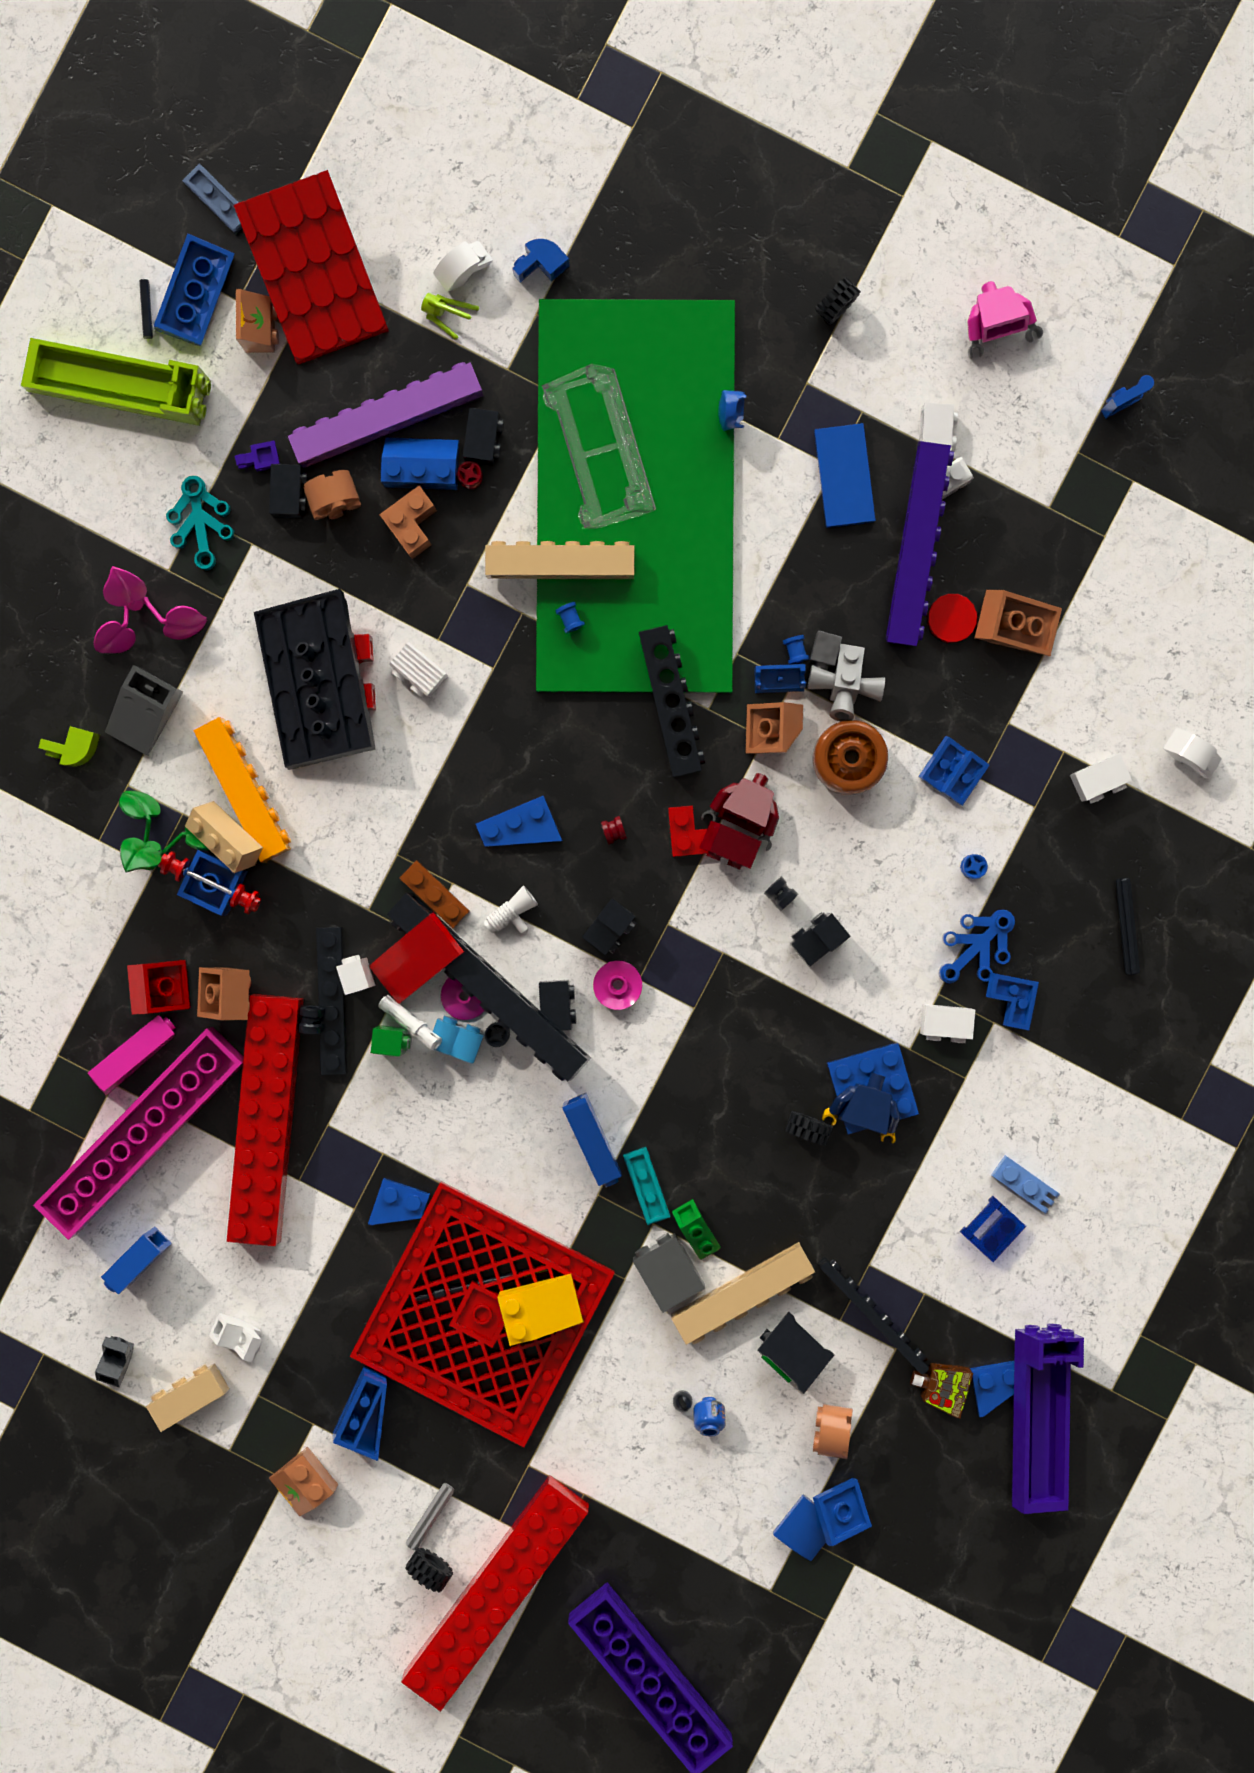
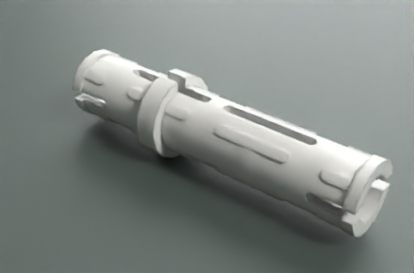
(417, 1028)

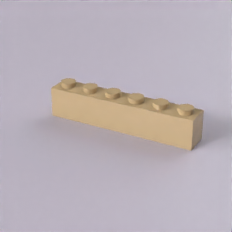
(559, 561)
(742, 1294)

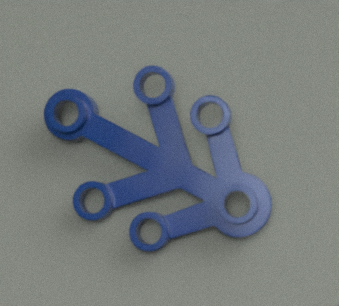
(980, 944)

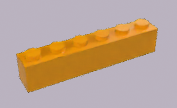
(242, 788)

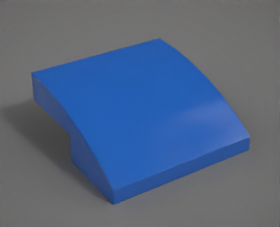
(953, 770)
(802, 1529)

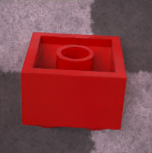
(158, 987)

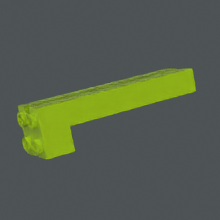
(117, 381)

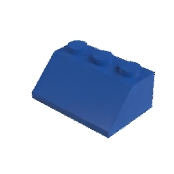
(420, 462)

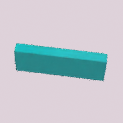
(646, 1185)

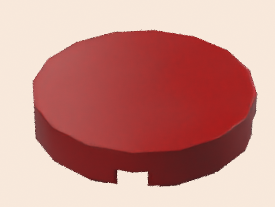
(952, 618)

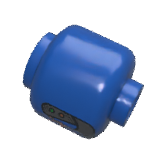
(709, 1416)

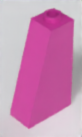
(132, 1054)

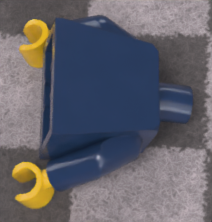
(867, 1107)

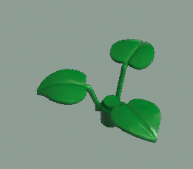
(147, 854)

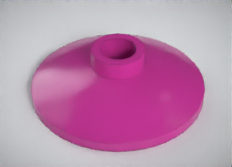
(620, 998)
(455, 1006)

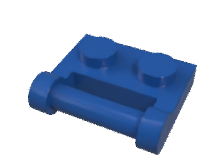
(1124, 398)

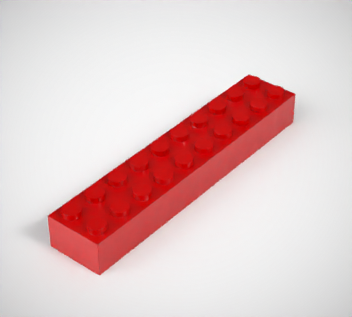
(264, 1120)
(495, 1593)

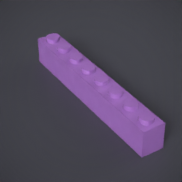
(385, 415)

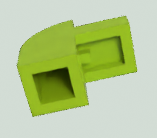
(78, 748)

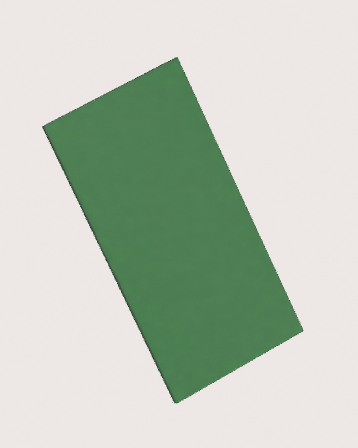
(671, 374)

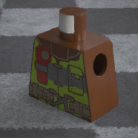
(944, 1387)

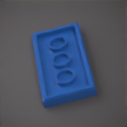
(844, 475)

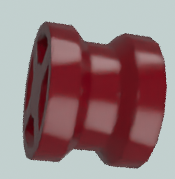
(467, 471)
(613, 830)

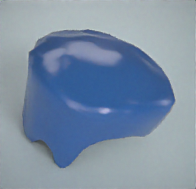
(731, 409)

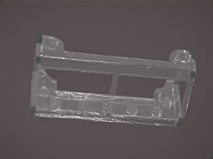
(638, 493)

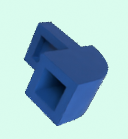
(541, 254)

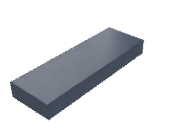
(213, 196)

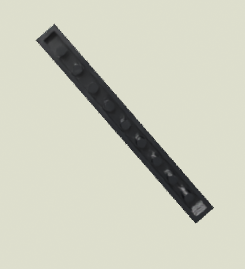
(500, 997)

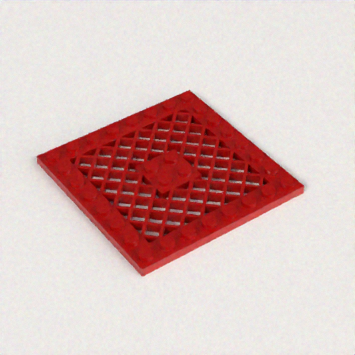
(477, 1315)

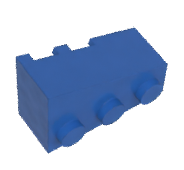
(362, 1416)

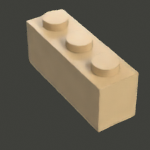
(223, 836)
(187, 1396)

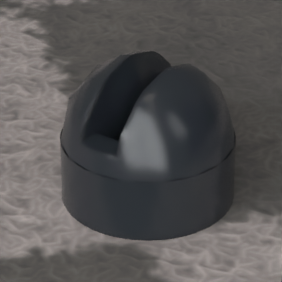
(687, 1398)

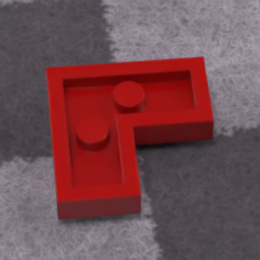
(684, 837)

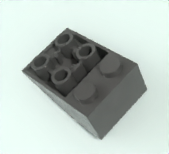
(142, 710)

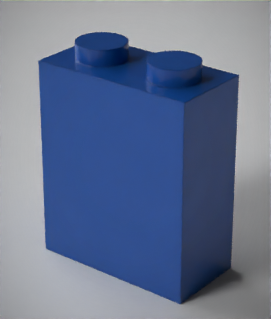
(135, 1260)

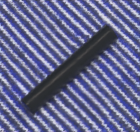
(146, 309)

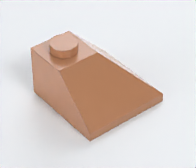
(772, 727)

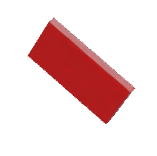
(416, 958)

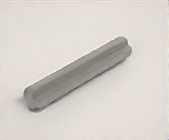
(430, 1516)

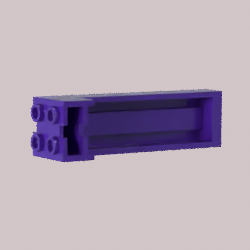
(1043, 1416)

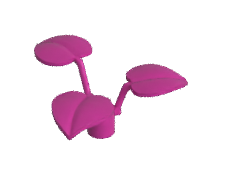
(130, 591)

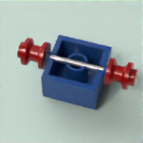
(210, 883)

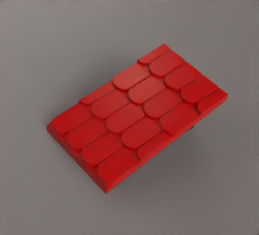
(311, 267)

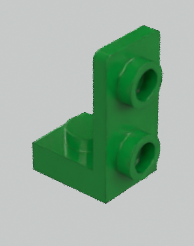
(695, 1229)

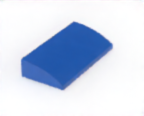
(193, 290)

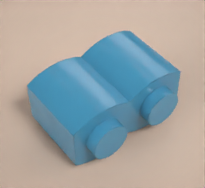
(458, 1040)

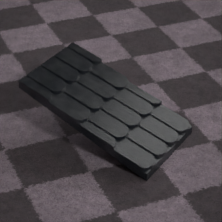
(314, 679)

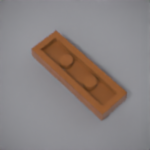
(434, 894)

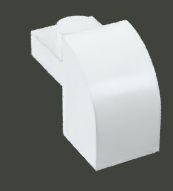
(460, 263)
(1193, 751)
(236, 1335)

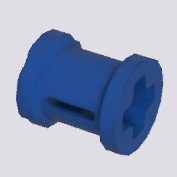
(570, 617)
(796, 649)

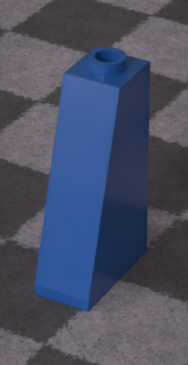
(592, 1140)

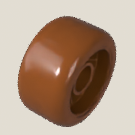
(830, 760)

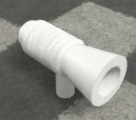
(510, 912)

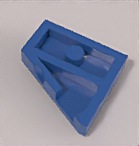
(398, 1203)
(992, 1385)

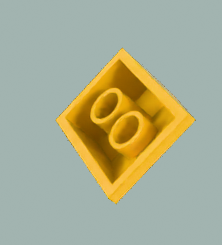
(539, 1309)

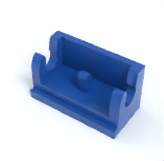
(779, 678)

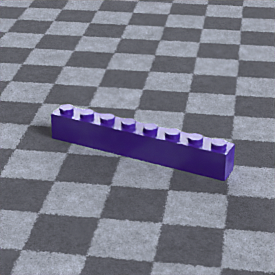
(918, 542)

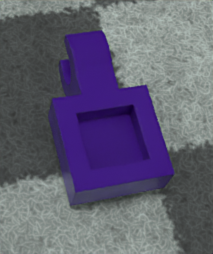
(261, 456)

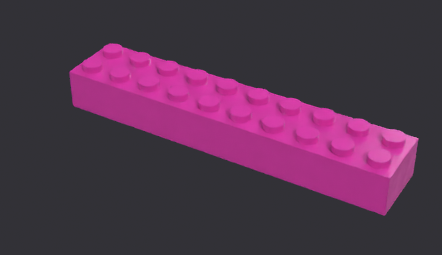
(140, 1133)

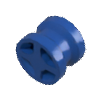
(978, 864)

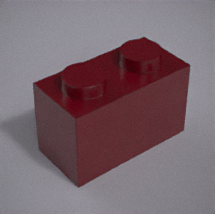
(731, 845)

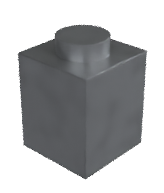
(825, 650)

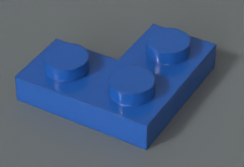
(1020, 997)

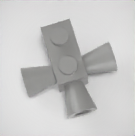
(846, 682)

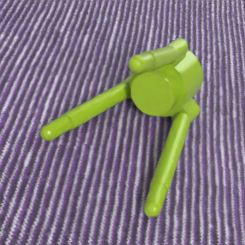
(436, 305)

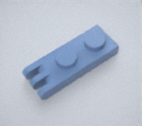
(1024, 1183)

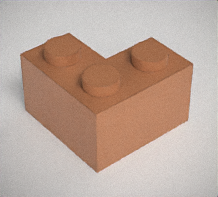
(404, 519)

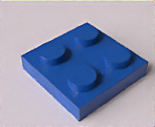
(842, 1512)

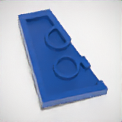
(520, 825)

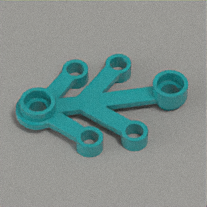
(198, 518)

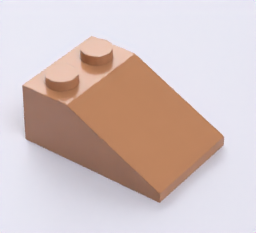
(1018, 622)

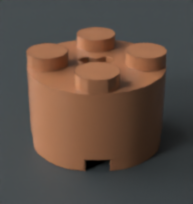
(331, 495)
(834, 1431)

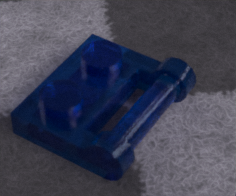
(999, 1234)

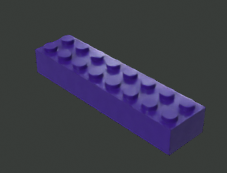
(650, 1679)

